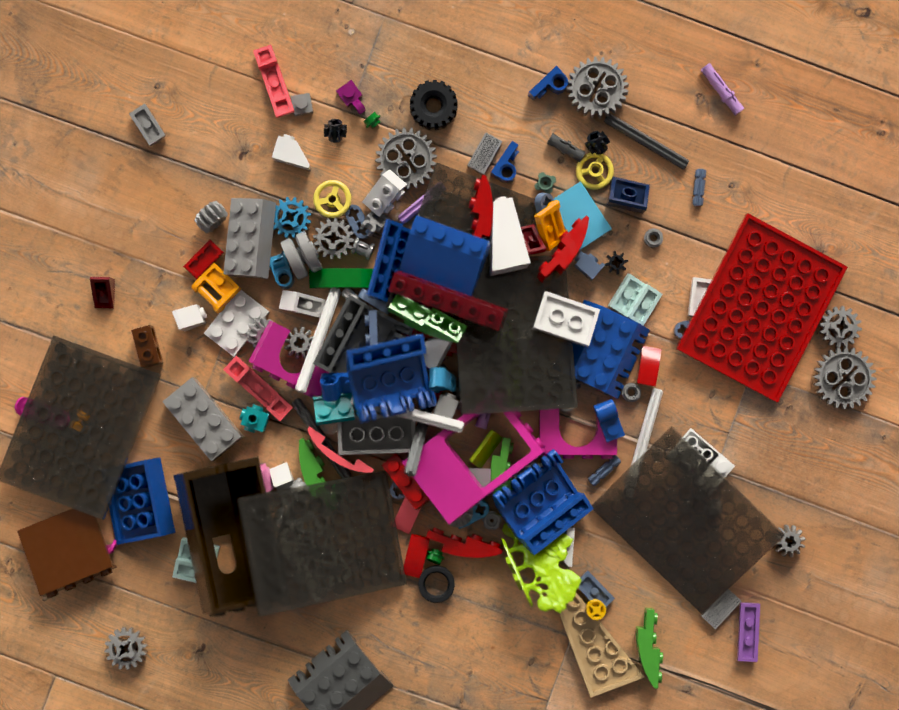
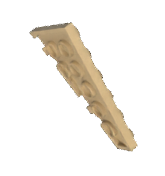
(596, 651)

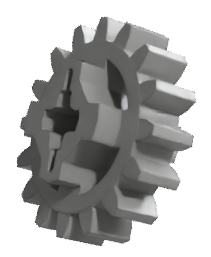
(333, 246)
(841, 319)
(132, 652)

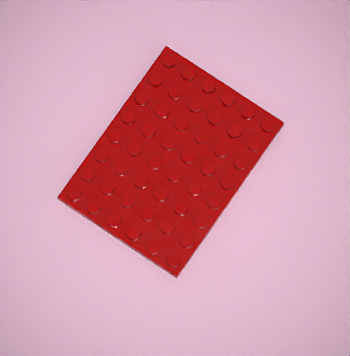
(761, 307)

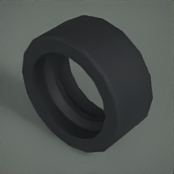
(436, 598)

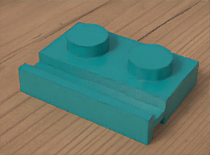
(333, 411)

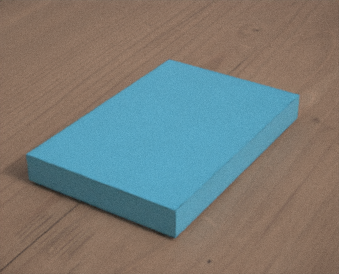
(577, 204)

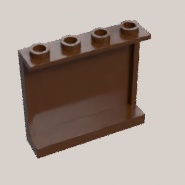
(65, 551)

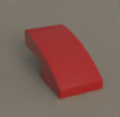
(648, 366)
(416, 555)

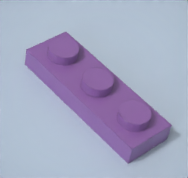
(748, 632)

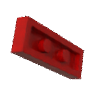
(406, 484)

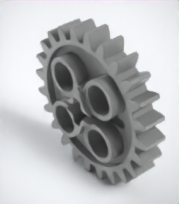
(613, 94)
(420, 149)
(855, 390)

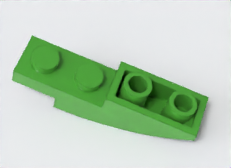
(427, 321)
(309, 463)
(499, 463)
(649, 656)

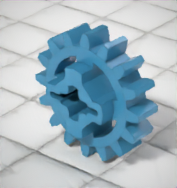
(297, 212)

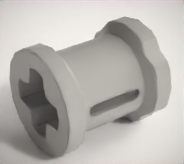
(362, 248)

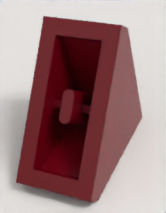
(532, 240)
(103, 292)

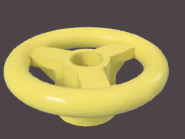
(602, 182)
(318, 202)

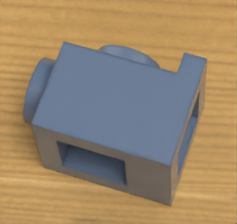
(588, 265)

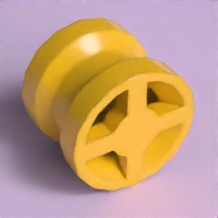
(598, 611)

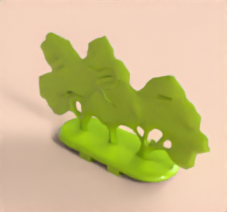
(560, 582)

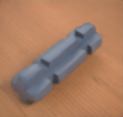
(699, 187)
(604, 470)

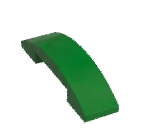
(340, 278)

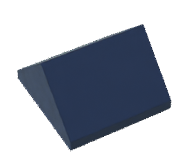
(628, 195)

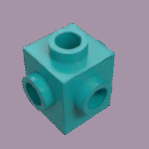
(261, 418)

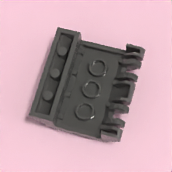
(349, 334)
(340, 680)

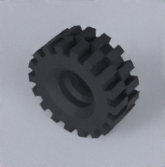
(438, 91)

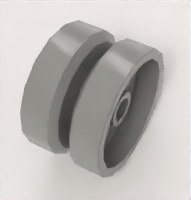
(301, 255)

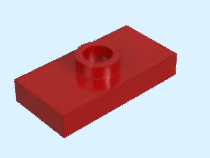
(203, 259)

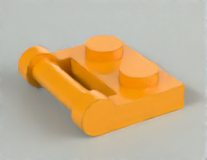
(550, 224)
(221, 283)

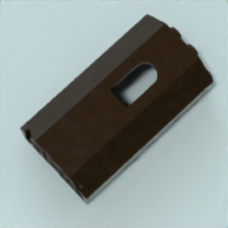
(211, 511)

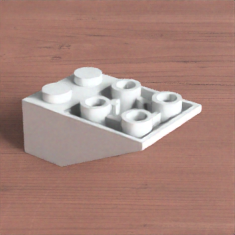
(722, 464)

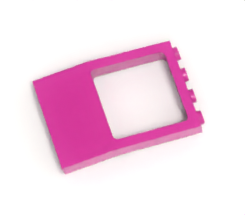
(450, 481)

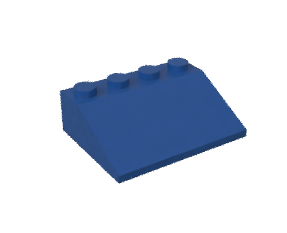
(444, 255)
(141, 503)

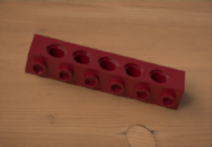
(448, 300)

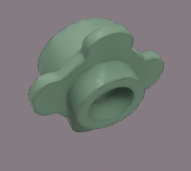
(540, 184)

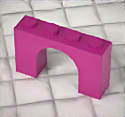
(267, 358)
(551, 437)

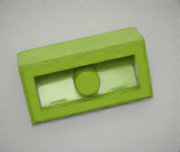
(485, 449)

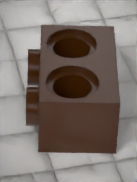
(147, 346)

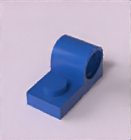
(547, 82)
(503, 163)
(333, 385)
(608, 420)

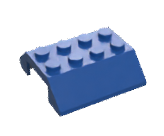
(388, 259)
(608, 351)
(389, 377)
(541, 503)

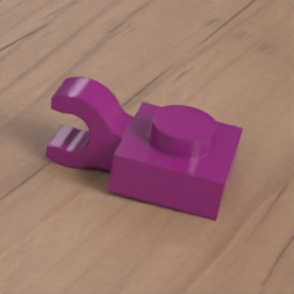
(350, 96)

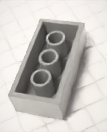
(249, 238)
(203, 419)
(376, 437)

